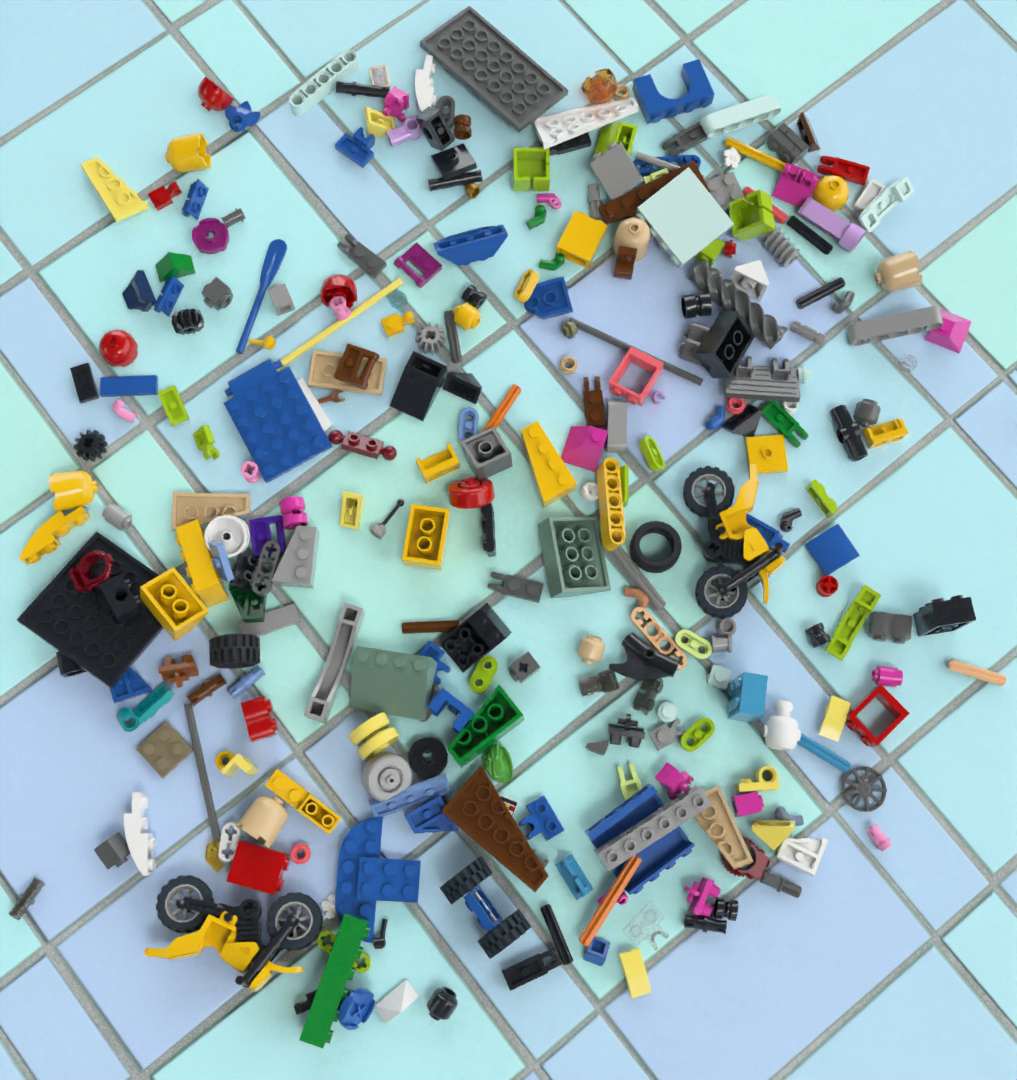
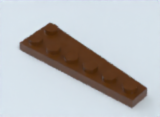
(627, 204)

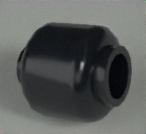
(442, 1003)

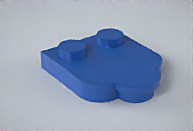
(549, 299)

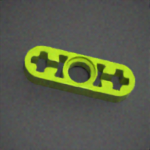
(328, 947)

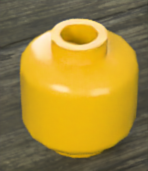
(466, 316)

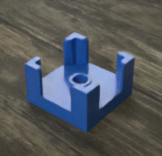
(455, 706)

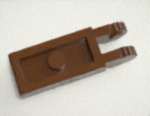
(594, 404)

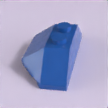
(471, 245)

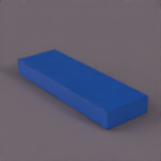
(128, 386)

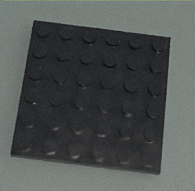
(84, 623)

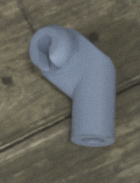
(782, 815)

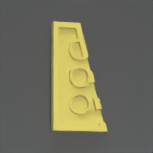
(112, 190)

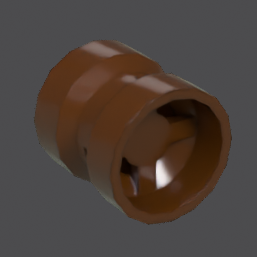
(462, 125)

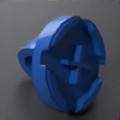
(356, 1008)

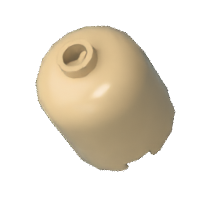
(633, 234)
(899, 272)
(264, 820)

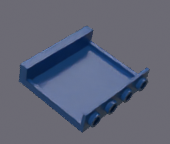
(656, 856)

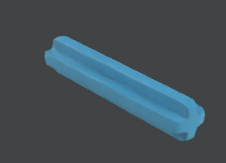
(824, 753)

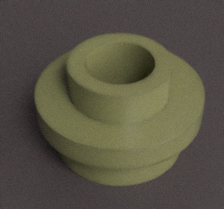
(569, 329)

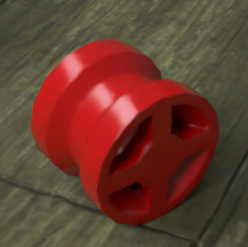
(830, 584)

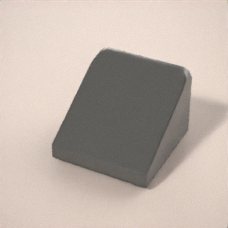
(598, 747)

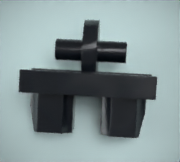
(244, 571)
(634, 733)

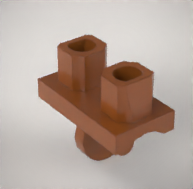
(178, 672)

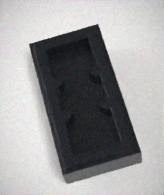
(84, 383)

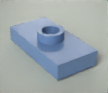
(220, 560)

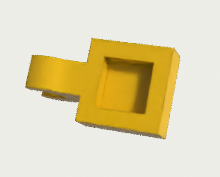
(395, 325)

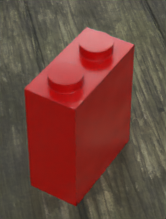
(258, 868)

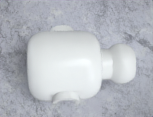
(782, 730)

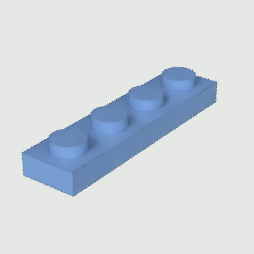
(411, 796)

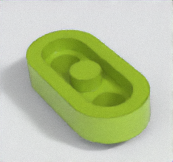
(652, 454)
(483, 674)
(697, 735)

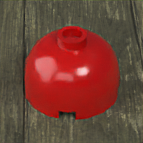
(213, 96)
(338, 286)
(118, 348)

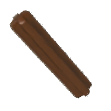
(429, 626)

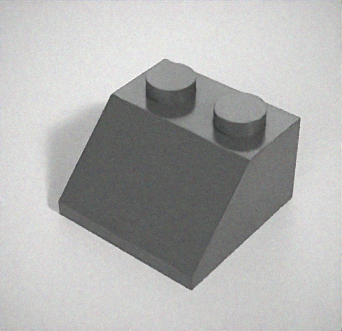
(487, 453)

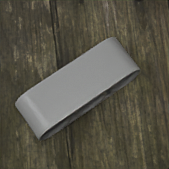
(616, 426)

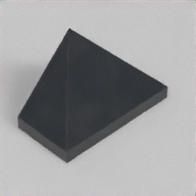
(463, 386)
(745, 422)

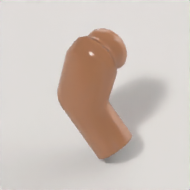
(639, 594)

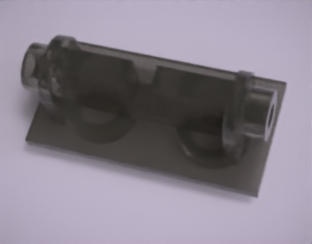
(646, 702)

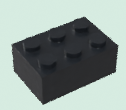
(725, 344)
(944, 616)

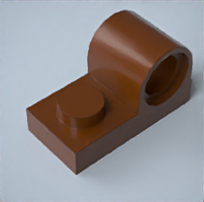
(625, 262)

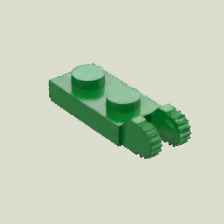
(783, 423)

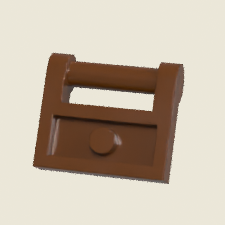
(351, 363)

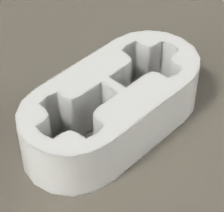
(224, 841)

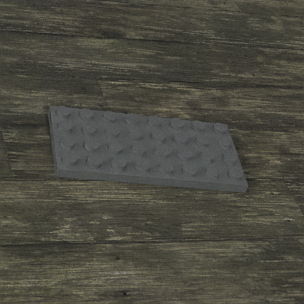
(494, 68)

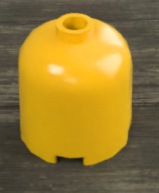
(188, 153)
(72, 489)

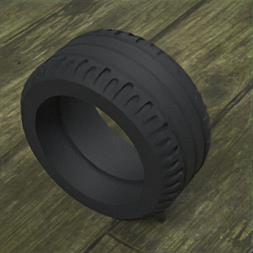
(664, 530)

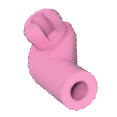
(119, 409)

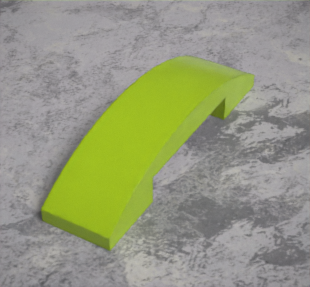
(852, 622)

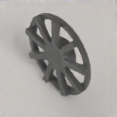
(864, 789)

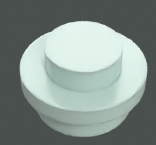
(804, 374)
(667, 712)

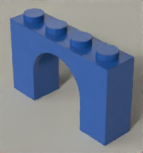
(657, 107)

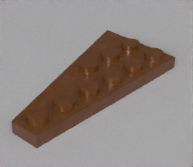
(489, 823)

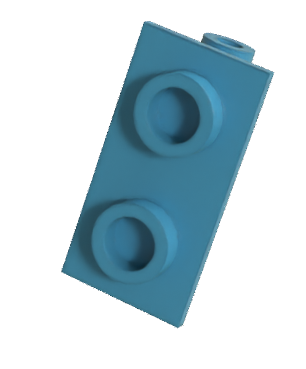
(574, 877)

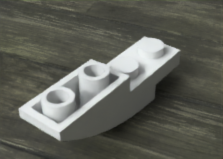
(424, 85)
(140, 843)

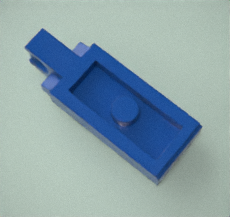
(769, 534)

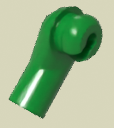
(539, 217)
(554, 264)

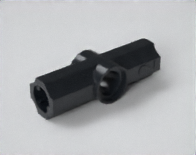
(848, 433)

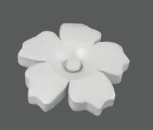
(731, 158)
(330, 906)

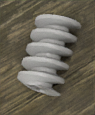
(780, 247)

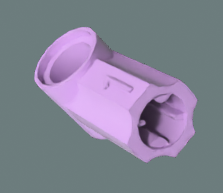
(403, 133)

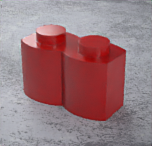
(259, 719)

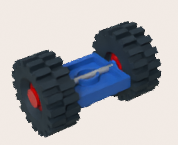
(500, 932)

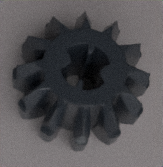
(187, 321)
(86, 452)

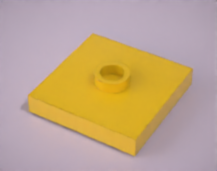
(768, 453)

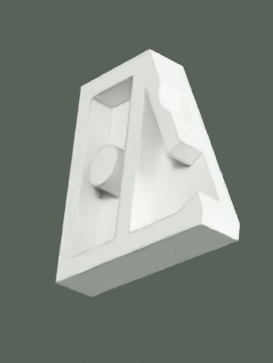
(802, 853)

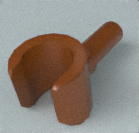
(334, 397)

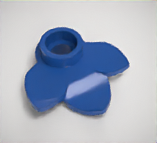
(243, 115)

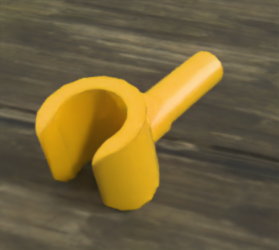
(269, 342)

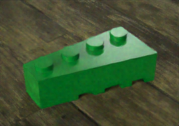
(486, 727)

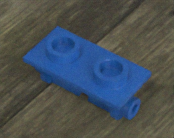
(197, 196)
(171, 293)

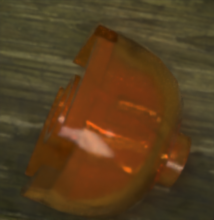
(600, 87)

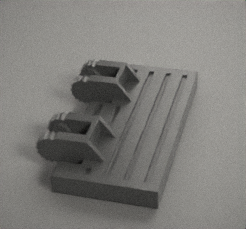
(761, 385)

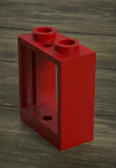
(889, 703)

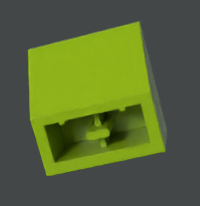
(617, 133)

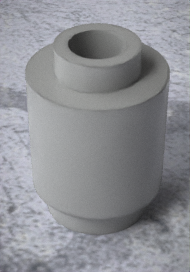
(117, 517)

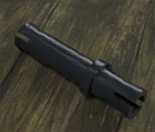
(360, 89)
(462, 179)

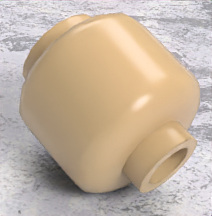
(591, 649)

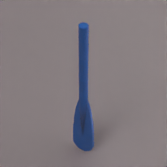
(269, 270)

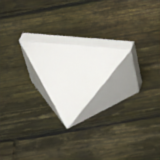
(396, 1001)

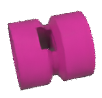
(293, 512)

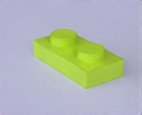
(173, 406)
(818, 493)

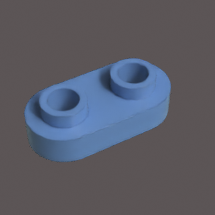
(468, 427)

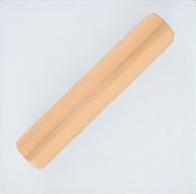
(976, 672)

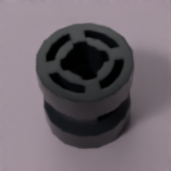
(473, 296)
(816, 630)
(726, 909)

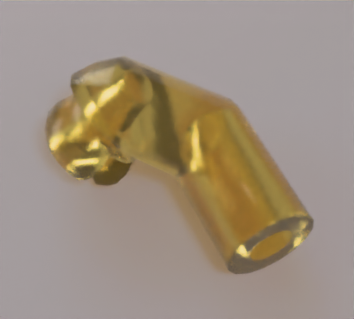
(211, 856)

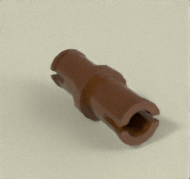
(206, 689)

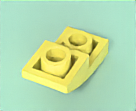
(835, 718)
(635, 972)

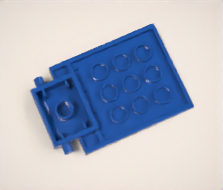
(275, 419)

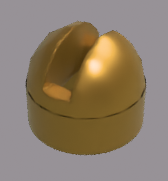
(472, 190)

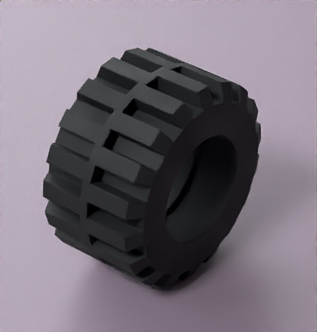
(234, 651)

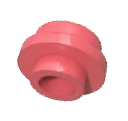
(735, 401)
(307, 853)

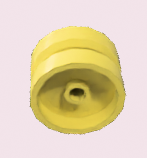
(373, 736)

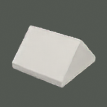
(751, 279)

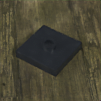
(454, 161)

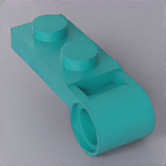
(145, 709)

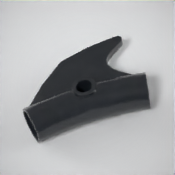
(644, 661)

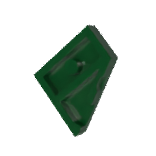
(249, 604)

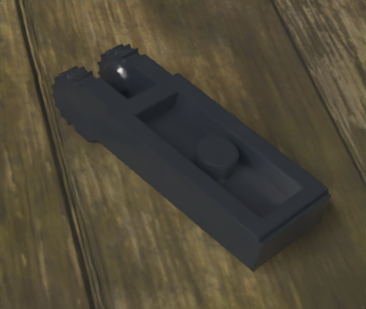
(576, 143)
(488, 527)
(529, 969)

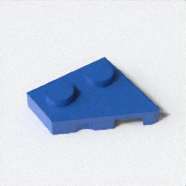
(129, 687)

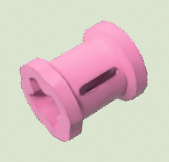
(338, 304)
(245, 469)

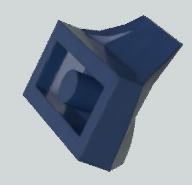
(139, 293)

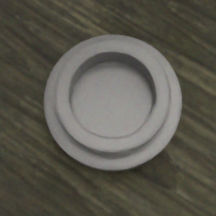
(726, 627)

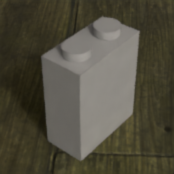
(616, 170)

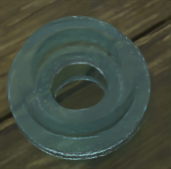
(398, 295)

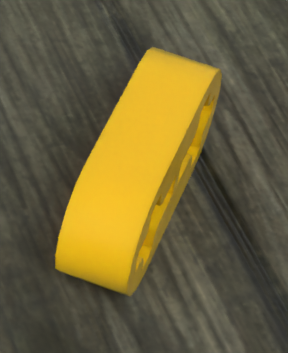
(526, 286)

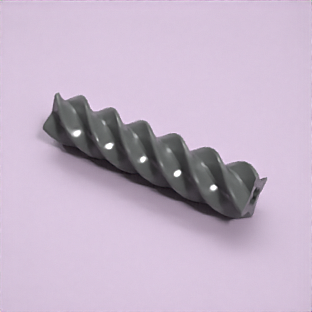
(725, 294)

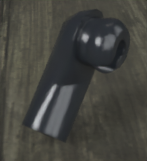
(787, 519)

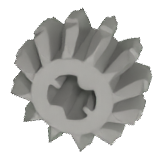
(427, 343)

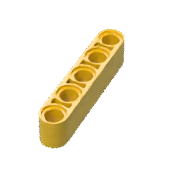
(610, 512)

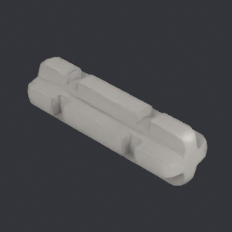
(807, 332)

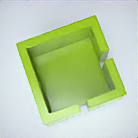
(530, 169)
(752, 219)

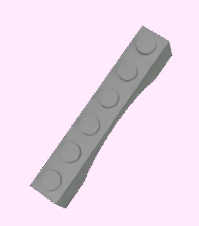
(340, 651)

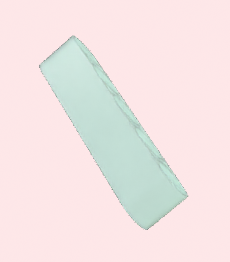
(318, 88)
(740, 116)

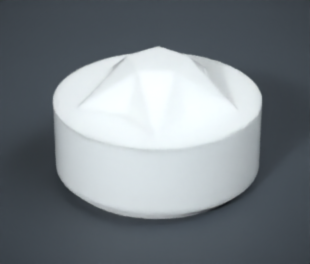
(589, 492)

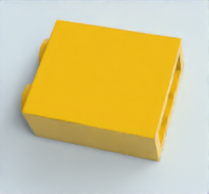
(581, 239)

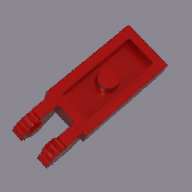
(845, 169)

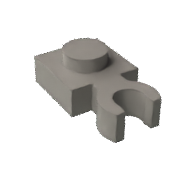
(664, 735)

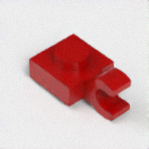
(162, 197)

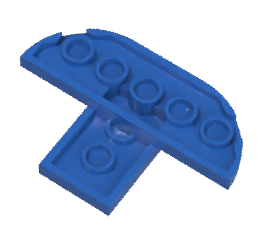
(368, 878)

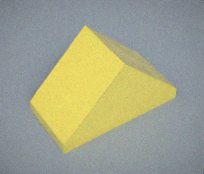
(378, 123)
(351, 510)
(773, 831)

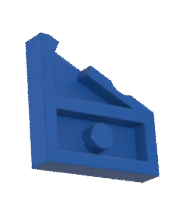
(430, 818)

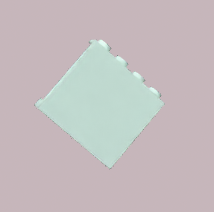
(684, 217)

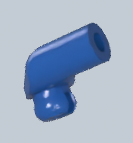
(718, 420)

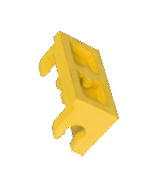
(885, 433)

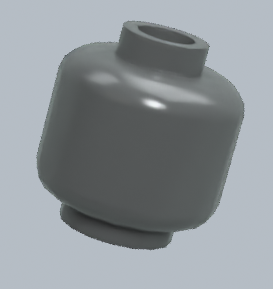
(866, 412)

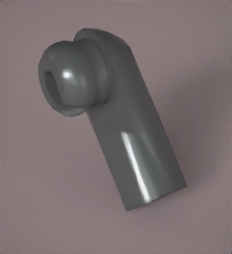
(848, 298)

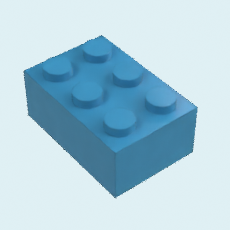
(747, 697)

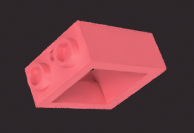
(642, 360)

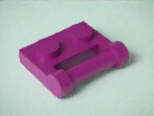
(422, 261)

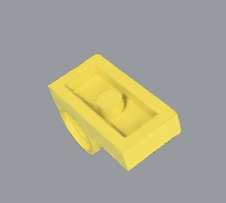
(760, 784)

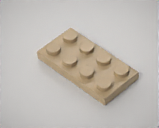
(325, 366)

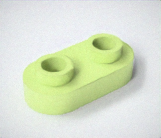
(693, 643)

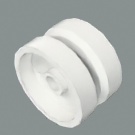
(237, 529)

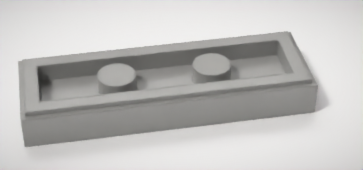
(273, 621)

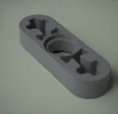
(265, 554)

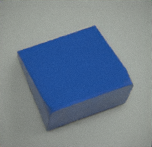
(597, 951)

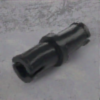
(705, 924)

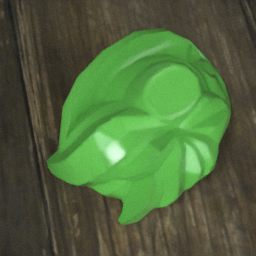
(498, 763)

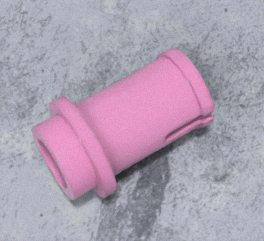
(879, 838)

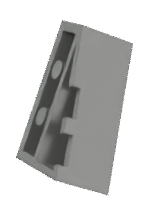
(299, 559)

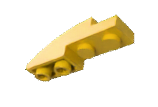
(46, 539)
(303, 801)

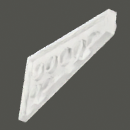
(569, 124)

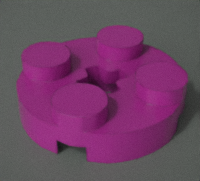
(207, 245)

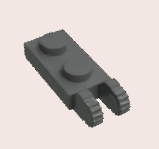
(685, 140)
(362, 256)
(517, 587)

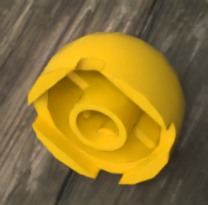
(831, 192)

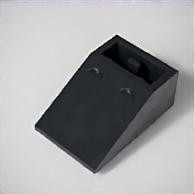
(418, 386)
(475, 637)

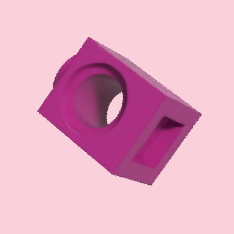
(747, 804)

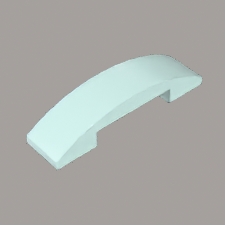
(884, 203)

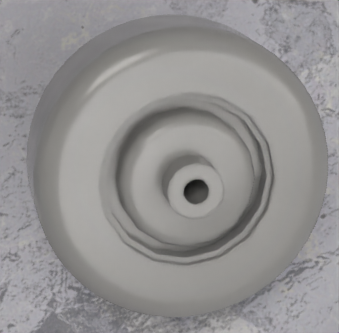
(386, 776)

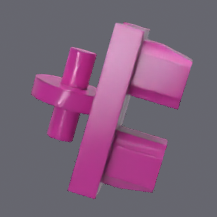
(698, 894)

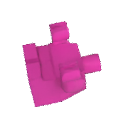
(395, 103)
(673, 780)

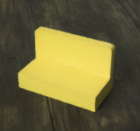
(239, 762)

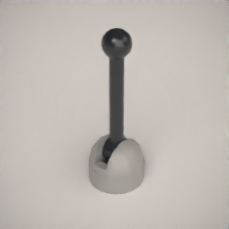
(379, 529)

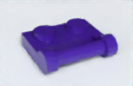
(261, 534)

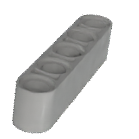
(895, 325)

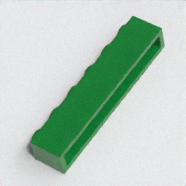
(334, 979)

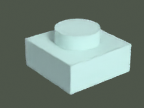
(719, 677)

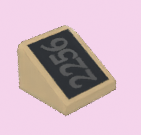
(379, 76)

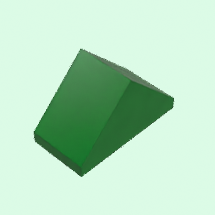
(174, 265)

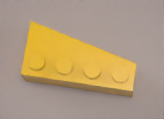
(547, 467)
(200, 567)

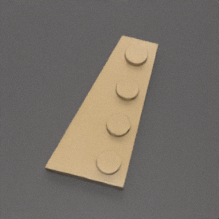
(207, 507)
(722, 829)

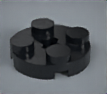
(439, 756)

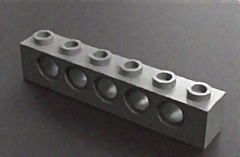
(652, 828)

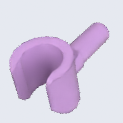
(653, 395)

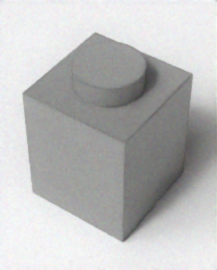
(281, 299)

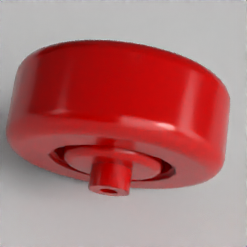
(471, 493)

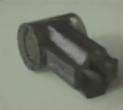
(603, 682)

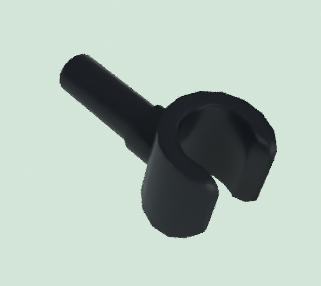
(380, 942)

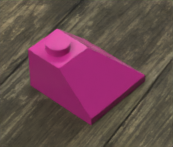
(952, 332)
(584, 447)

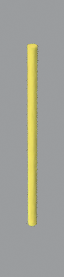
(339, 323)

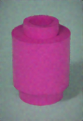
(887, 676)

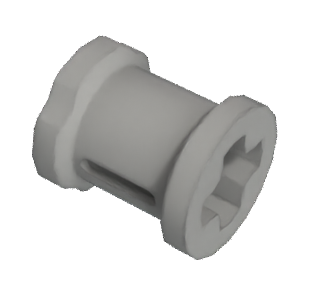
(721, 643)

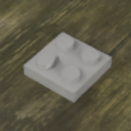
(725, 189)

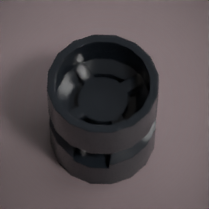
(696, 305)

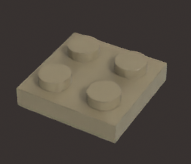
(165, 749)

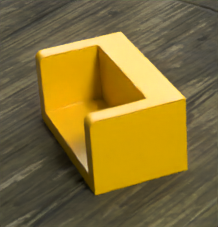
(438, 464)

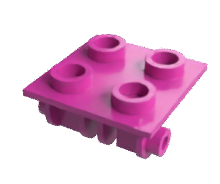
(795, 185)

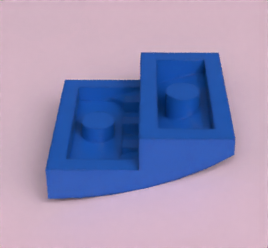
(832, 549)

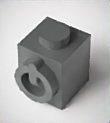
(217, 294)

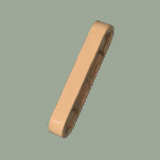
(661, 635)

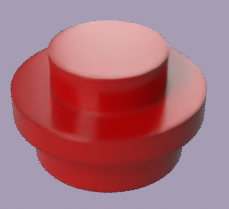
(730, 248)

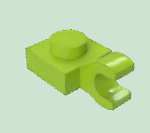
(204, 441)

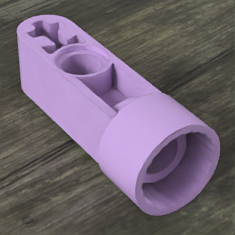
(830, 223)

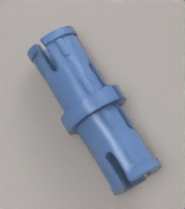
(246, 682)

